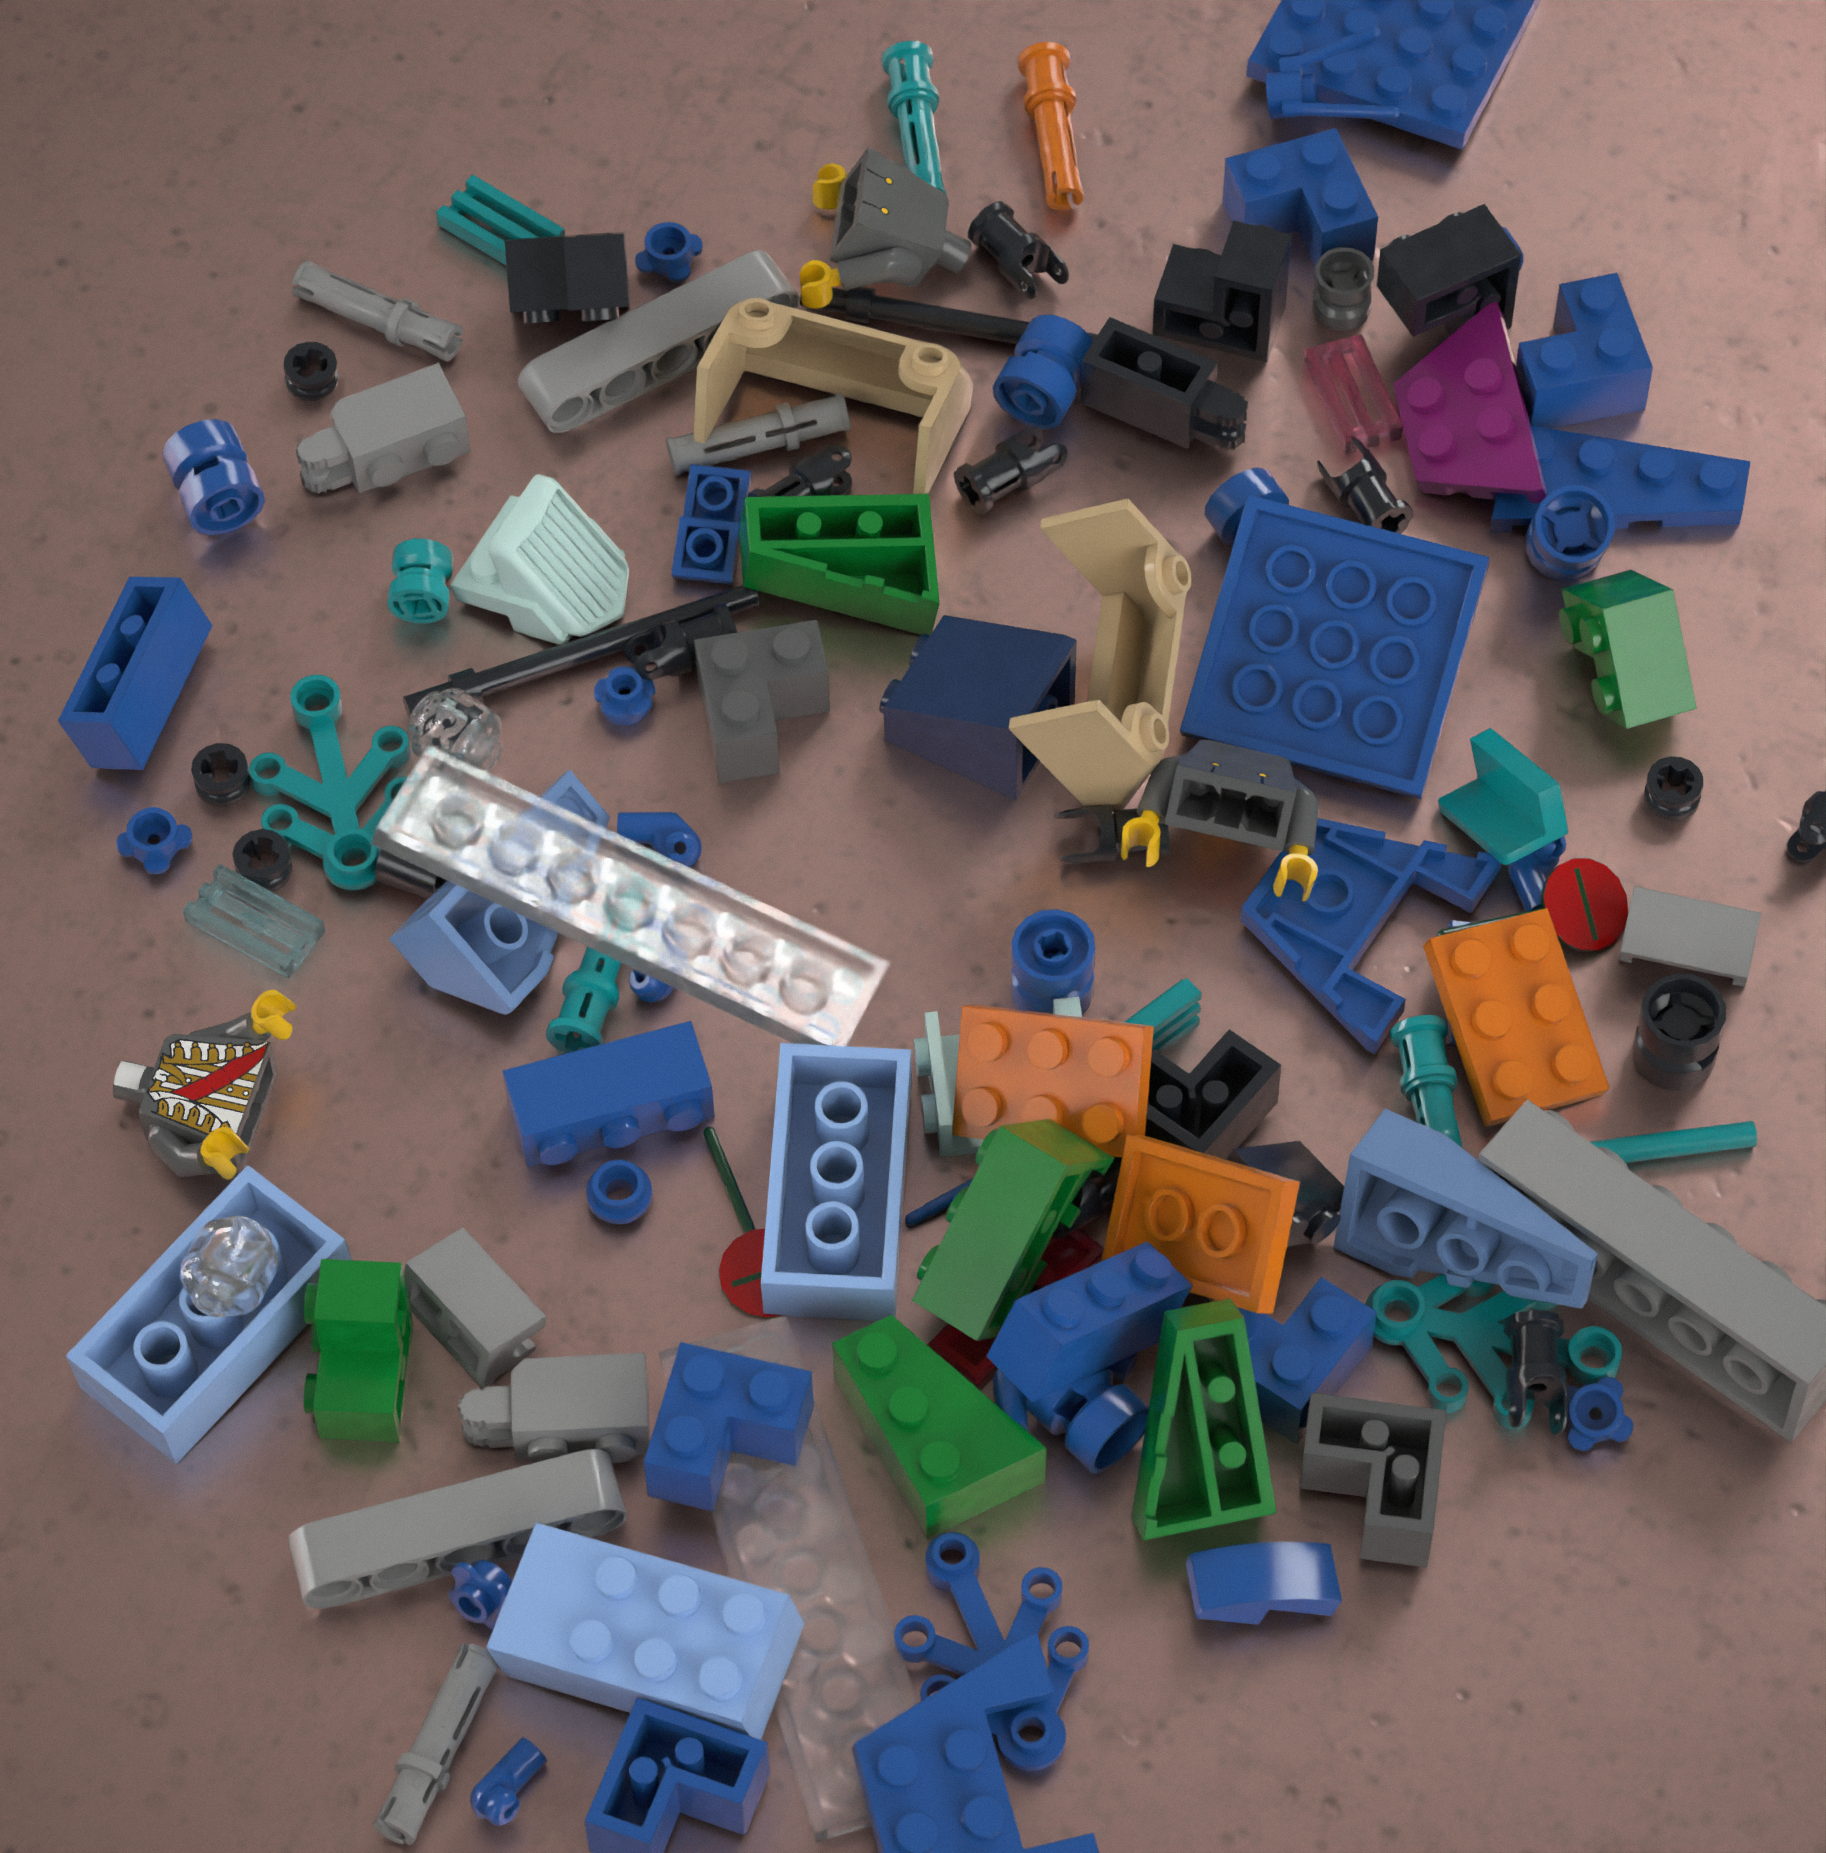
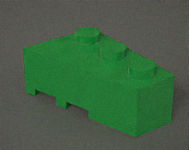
(845, 555)
(1005, 1224)
(933, 1428)
(1203, 1428)

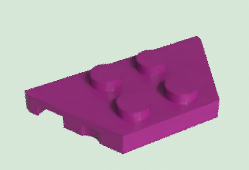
(1469, 416)

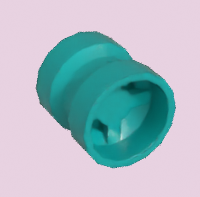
(420, 581)

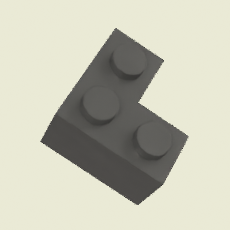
(751, 683)
(1383, 1455)

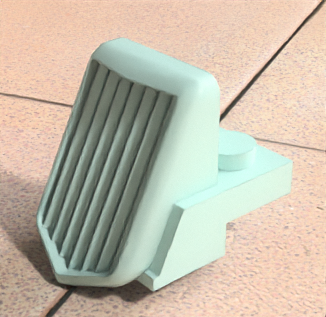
(546, 567)

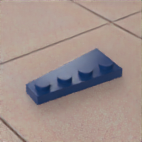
(1635, 479)

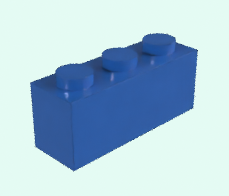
(135, 673)
(609, 1094)
(1087, 1321)

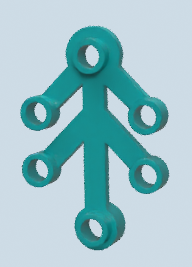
(338, 795)
(1478, 1336)

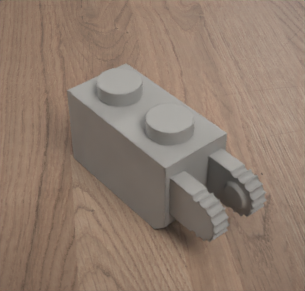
(386, 434)
(564, 1408)

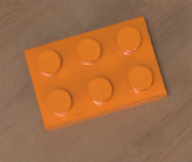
(1516, 1016)
(1055, 1068)
(1207, 1216)

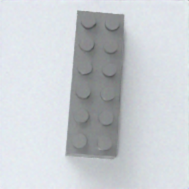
(1672, 1273)

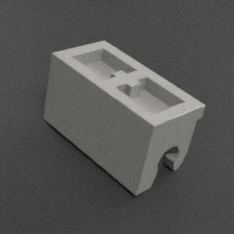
(1690, 934)
(472, 1306)

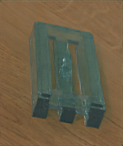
(265, 901)

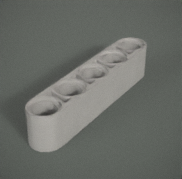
(646, 344)
(464, 1522)

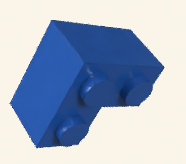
(1304, 189)
(1593, 362)
(1306, 1354)
(722, 1406)
(673, 1767)

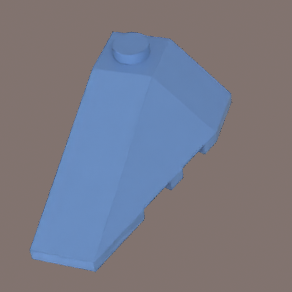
(480, 947)
(1436, 1209)

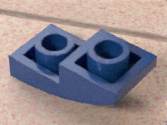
(710, 524)
(1253, 1578)

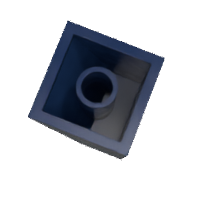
(966, 689)

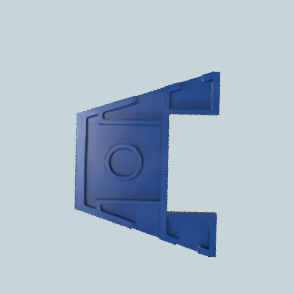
(1351, 900)
(935, 1767)

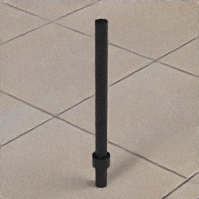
(863, 305)
(580, 650)

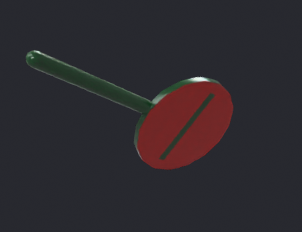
(1583, 903)
(743, 1259)

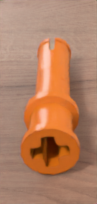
(1050, 105)

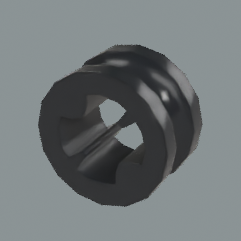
(299, 360)
(215, 757)
(1677, 772)
(258, 843)

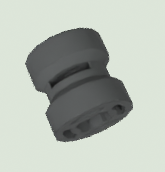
(1343, 289)

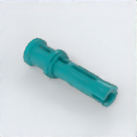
(913, 103)
(587, 991)
(1427, 1076)

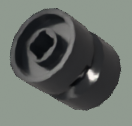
(1679, 1032)

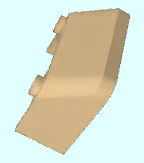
(838, 359)
(1120, 734)

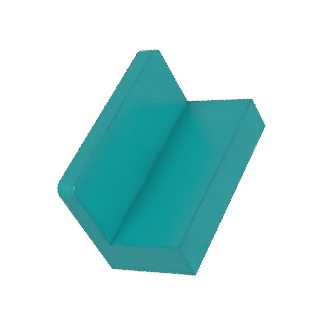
(1509, 805)

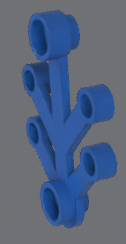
(962, 1582)

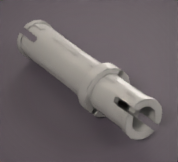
(397, 319)
(826, 417)
(426, 1765)

